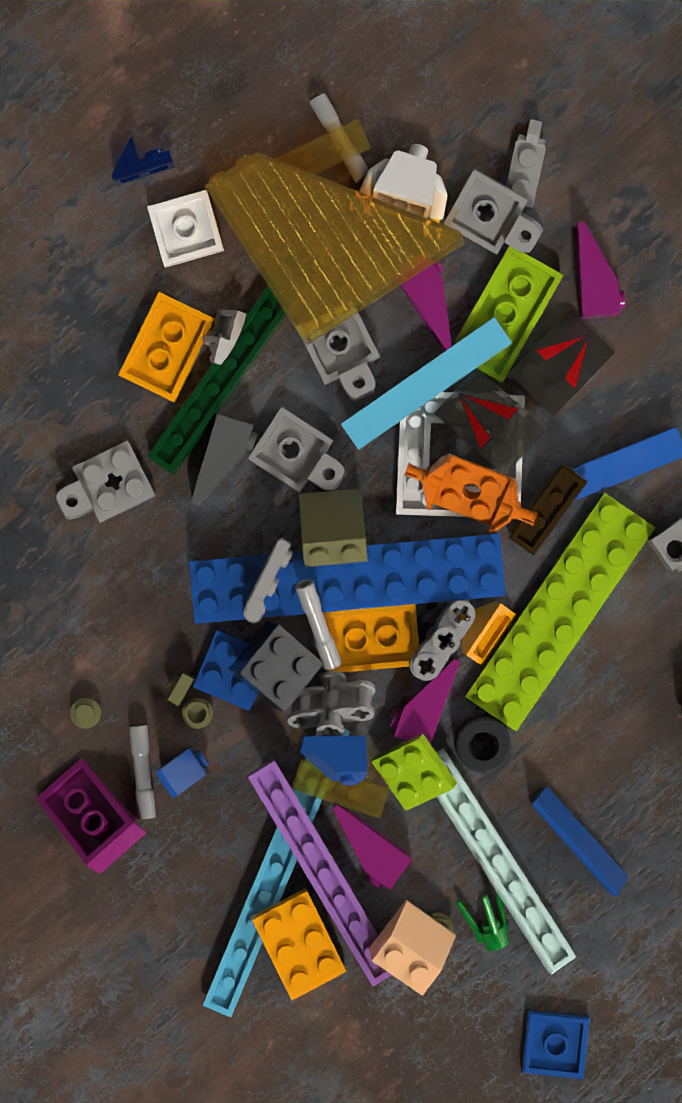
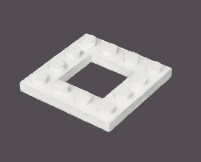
(415, 449)

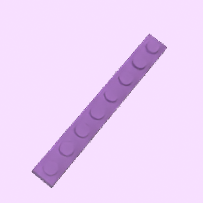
(318, 866)

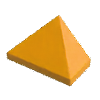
(486, 631)

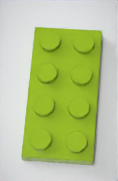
(516, 300)

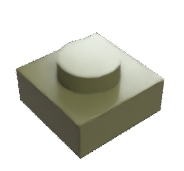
(179, 687)

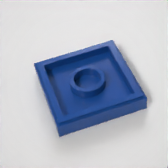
(555, 1044)

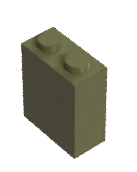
(332, 527)

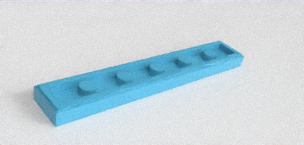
(426, 383)

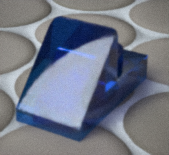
(132, 168)

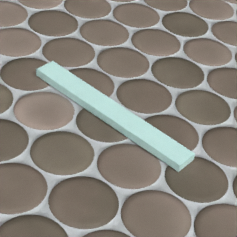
(504, 872)

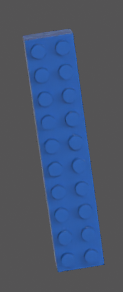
(391, 577)

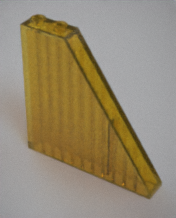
(323, 243)

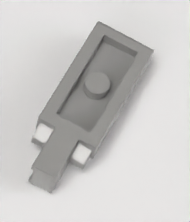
(527, 163)

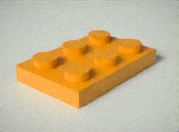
(166, 347)
(374, 637)
(298, 944)

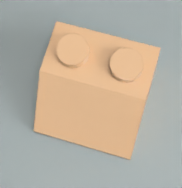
(412, 947)

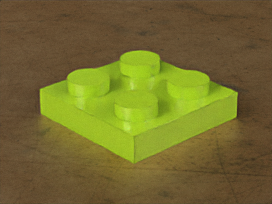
(414, 772)

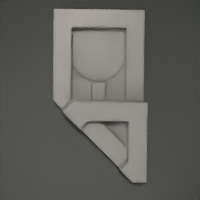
(224, 334)

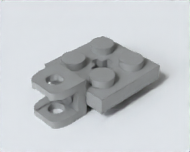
(507, 220)
(350, 363)
(310, 462)
(91, 488)

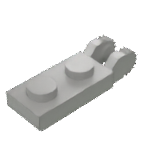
(266, 580)

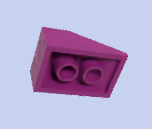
(90, 816)

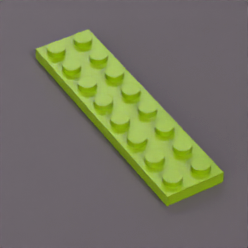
(560, 611)

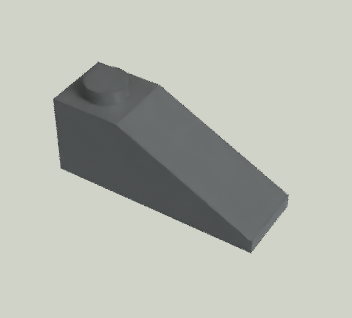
(224, 452)

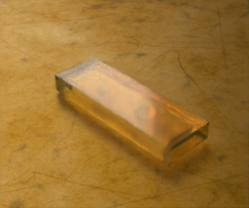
(329, 149)
(362, 797)

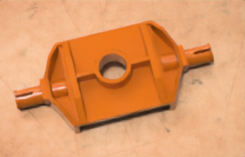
(492, 505)

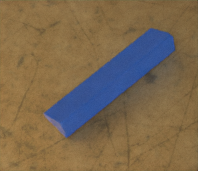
(630, 461)
(579, 840)

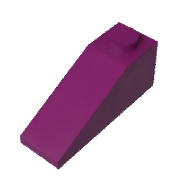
(597, 284)
(428, 298)
(425, 707)
(377, 854)

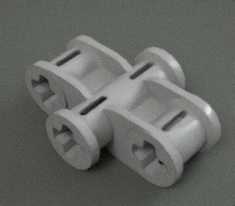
(453, 633)
(332, 704)

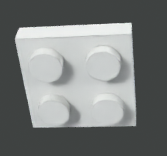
(185, 228)

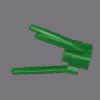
(494, 930)

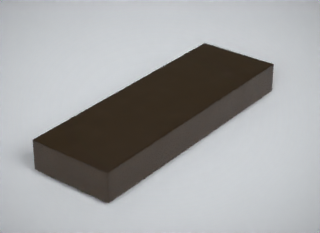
(550, 508)

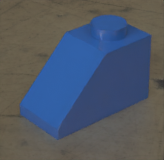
(337, 757)
(183, 771)

